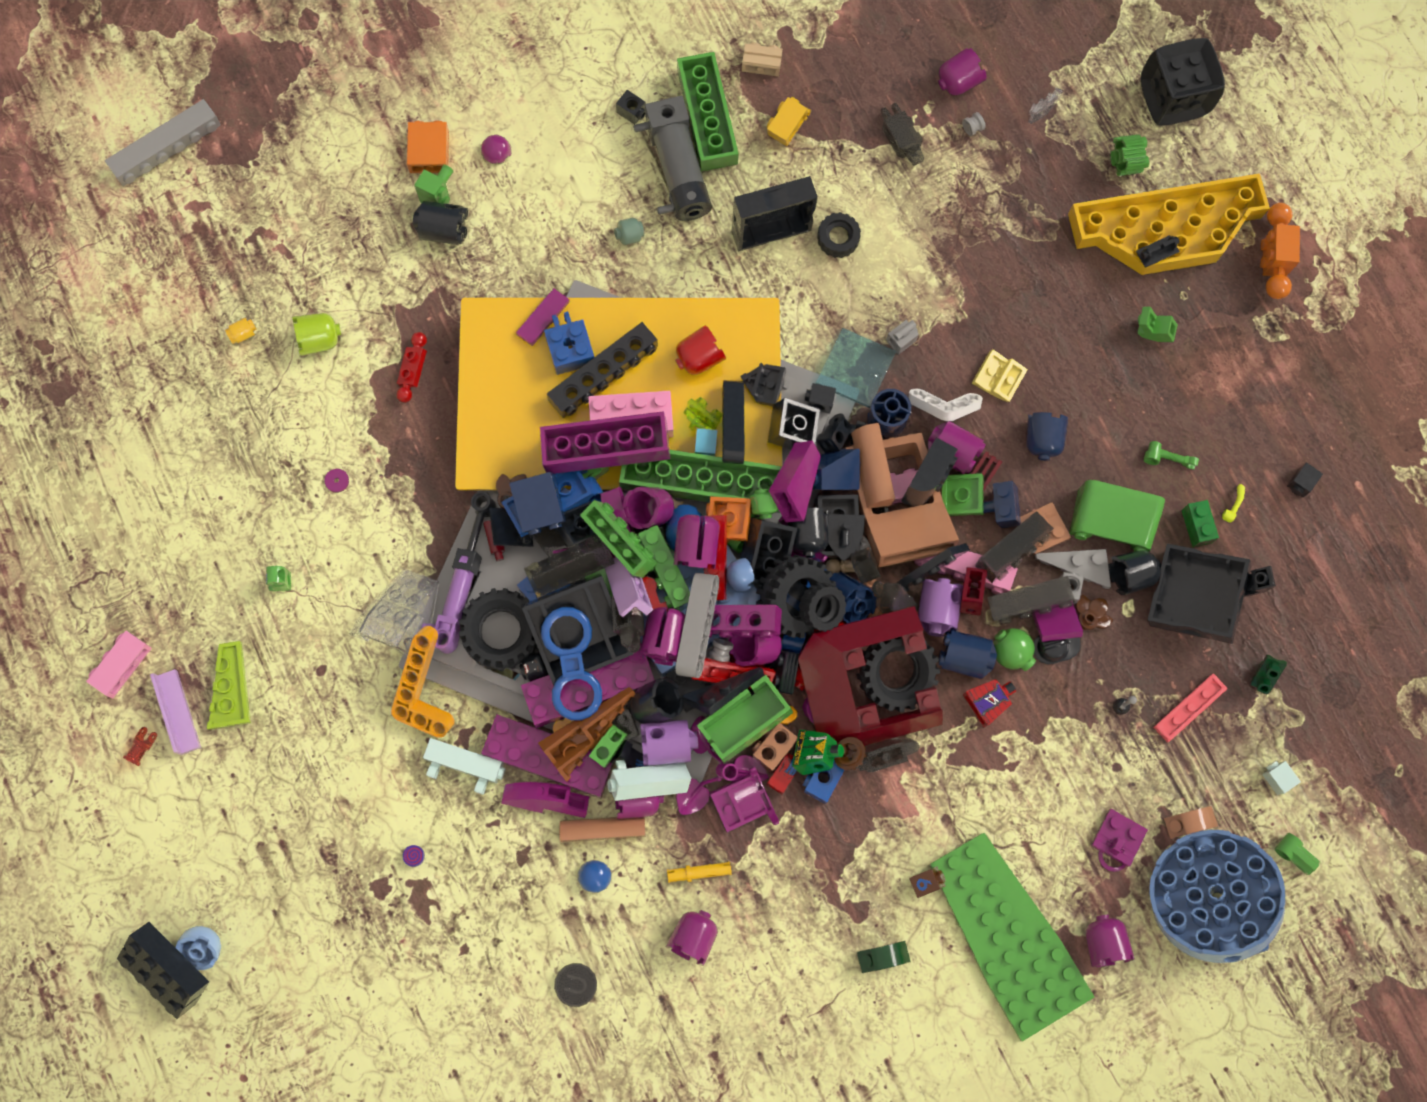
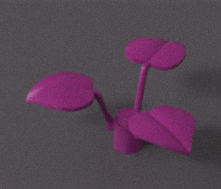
(697, 795)

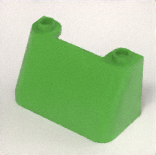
(1116, 514)

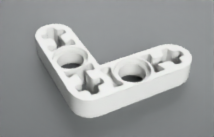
(945, 410)

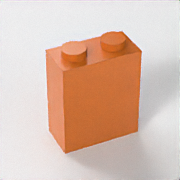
(427, 146)

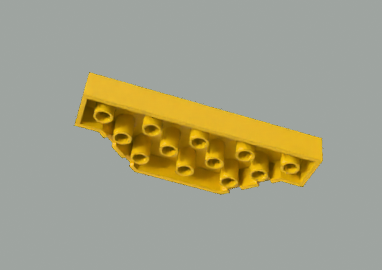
(1198, 214)

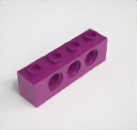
(769, 624)

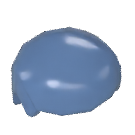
(740, 575)

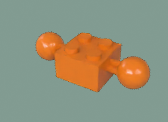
(1280, 250)

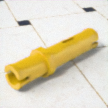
(698, 872)

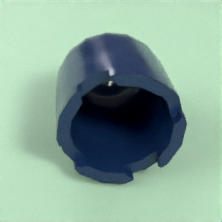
(1046, 435)

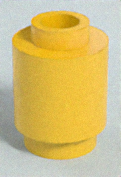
(240, 330)

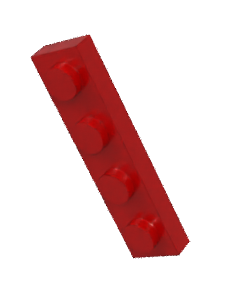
(721, 559)
(716, 671)

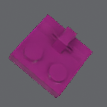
(1119, 837)

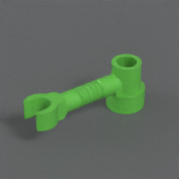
(1155, 453)

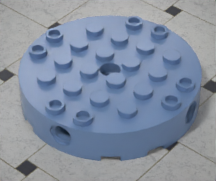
(1225, 927)

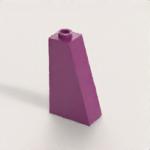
(795, 481)

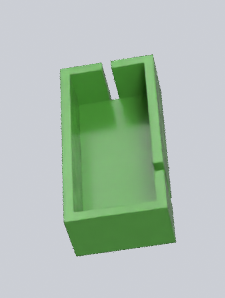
(745, 719)

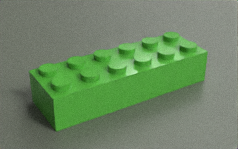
(707, 111)

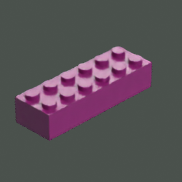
(605, 442)
(578, 694)
(519, 748)

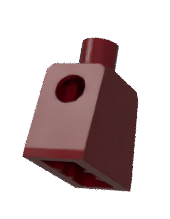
(973, 597)

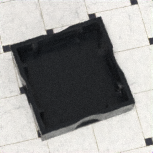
(773, 213)
(1199, 593)

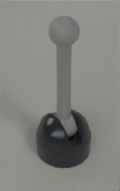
(1124, 704)

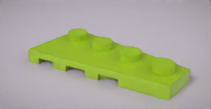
(230, 694)

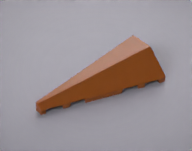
(573, 741)

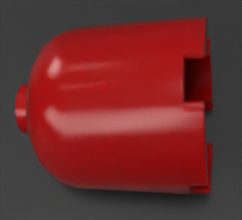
(698, 352)

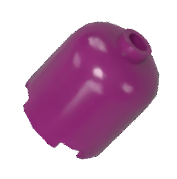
(961, 73)
(648, 507)
(755, 649)
(638, 807)
(693, 936)
(1108, 942)

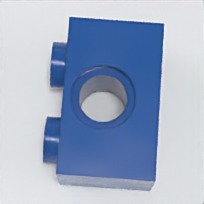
(820, 790)

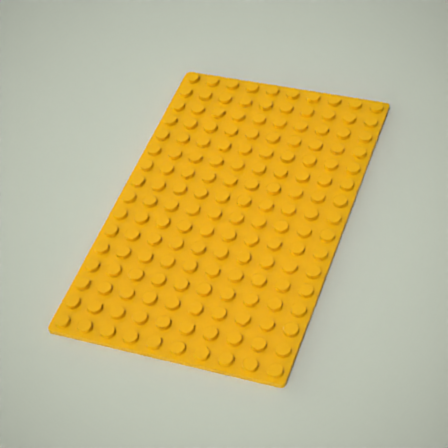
(508, 380)

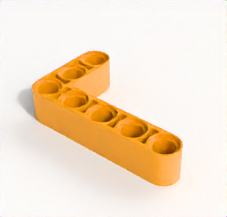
(413, 706)

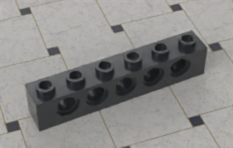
(638, 335)

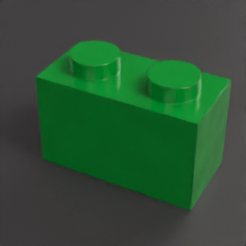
(1200, 523)

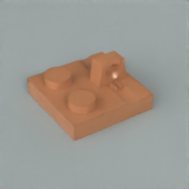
(1058, 535)

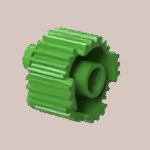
(1129, 154)

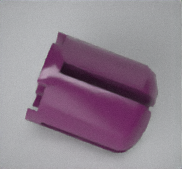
(696, 541)
(662, 635)

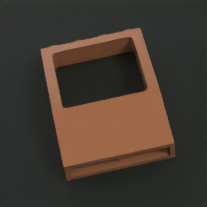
(911, 531)

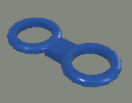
(571, 663)

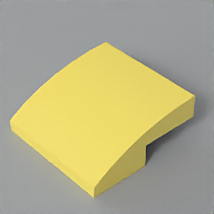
(999, 376)

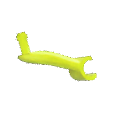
(1228, 515)

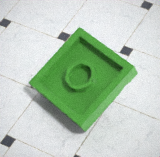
(963, 494)

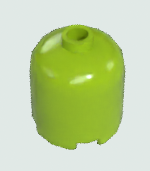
(315, 333)

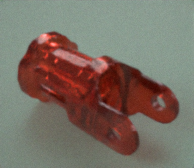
(140, 746)

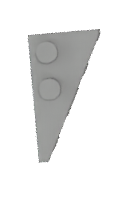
(1087, 563)

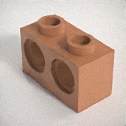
(779, 750)

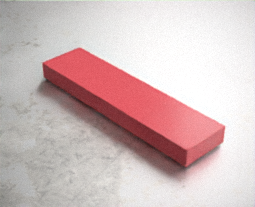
(1190, 707)

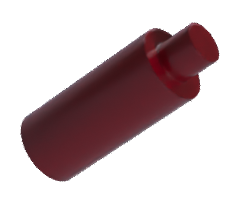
(494, 550)

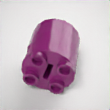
(966, 443)

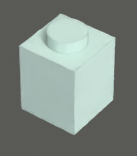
(1281, 777)

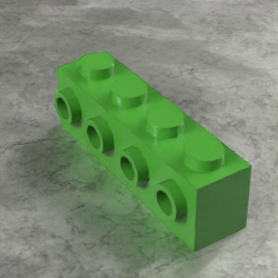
(618, 539)
(668, 575)

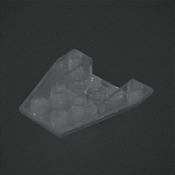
(399, 611)

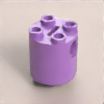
(940, 606)
(667, 742)

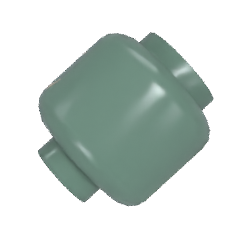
(629, 231)

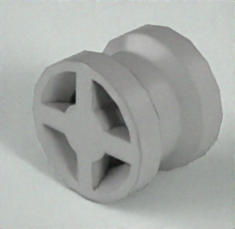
(973, 124)
(721, 650)

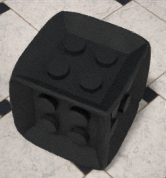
(1182, 81)

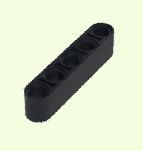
(733, 422)

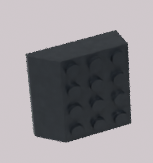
(566, 632)

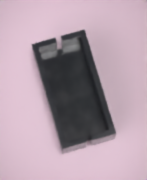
(162, 970)

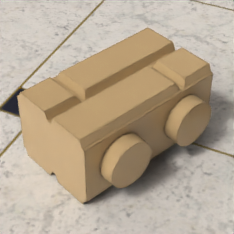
(762, 59)

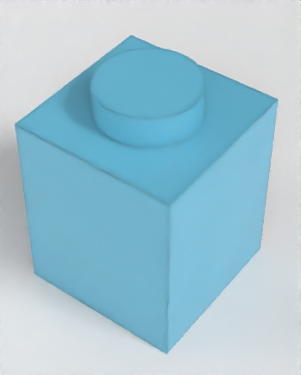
(706, 442)

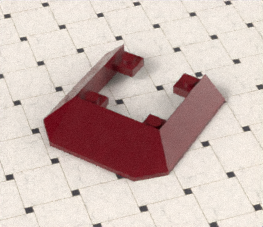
(828, 689)

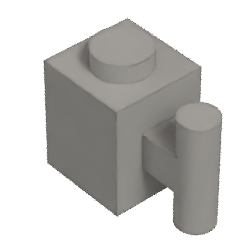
(903, 336)

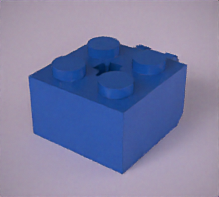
(566, 335)

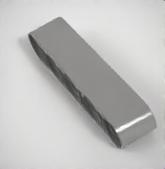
(697, 625)

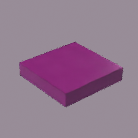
(1058, 624)

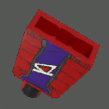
(989, 700)

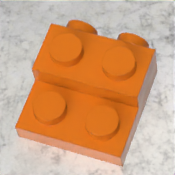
(737, 512)

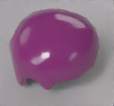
(495, 149)

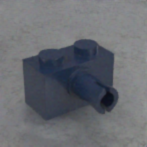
(1004, 504)

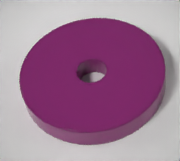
(338, 486)

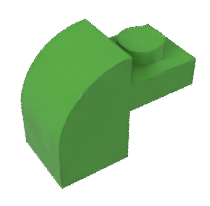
(1156, 327)

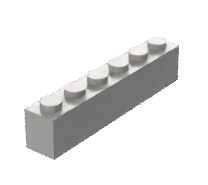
(163, 142)

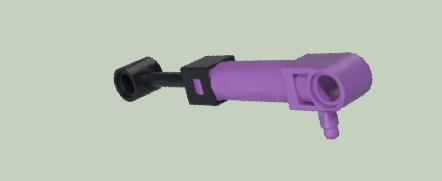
(465, 567)

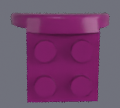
(743, 801)

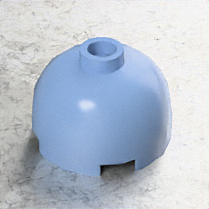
(200, 947)

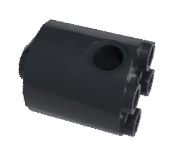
(440, 222)

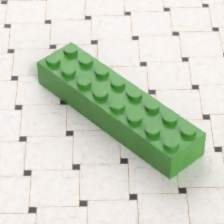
(699, 476)

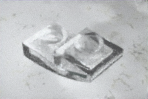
(1044, 106)

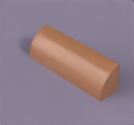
(873, 466)
(601, 829)

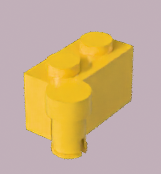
(787, 120)

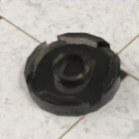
(575, 985)

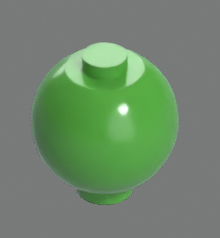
(1014, 649)

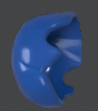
(594, 876)

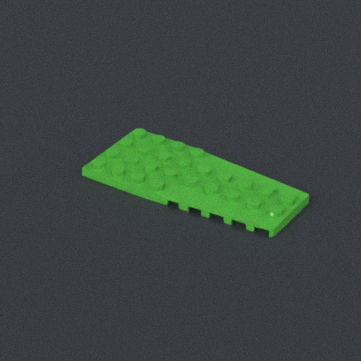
(1010, 939)

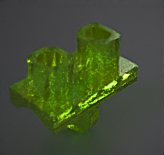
(700, 417)

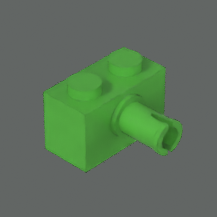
(433, 187)

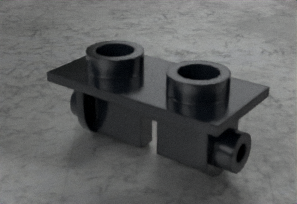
(1158, 250)

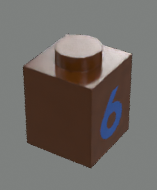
(928, 882)

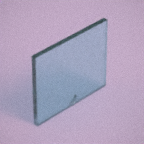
(856, 367)

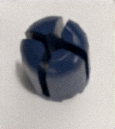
(858, 597)

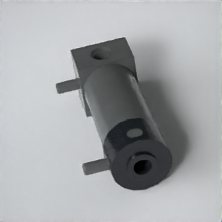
(669, 132)

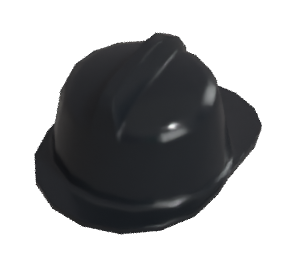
(1056, 650)

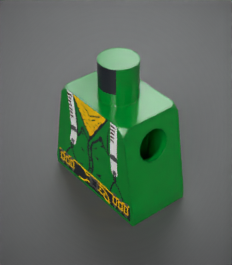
(815, 752)

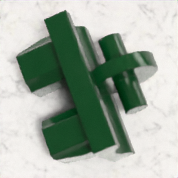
(1268, 674)

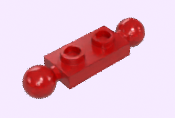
(411, 367)

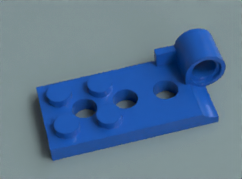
(581, 492)

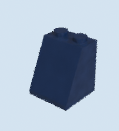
(838, 471)
(538, 503)

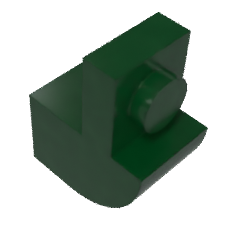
(883, 957)

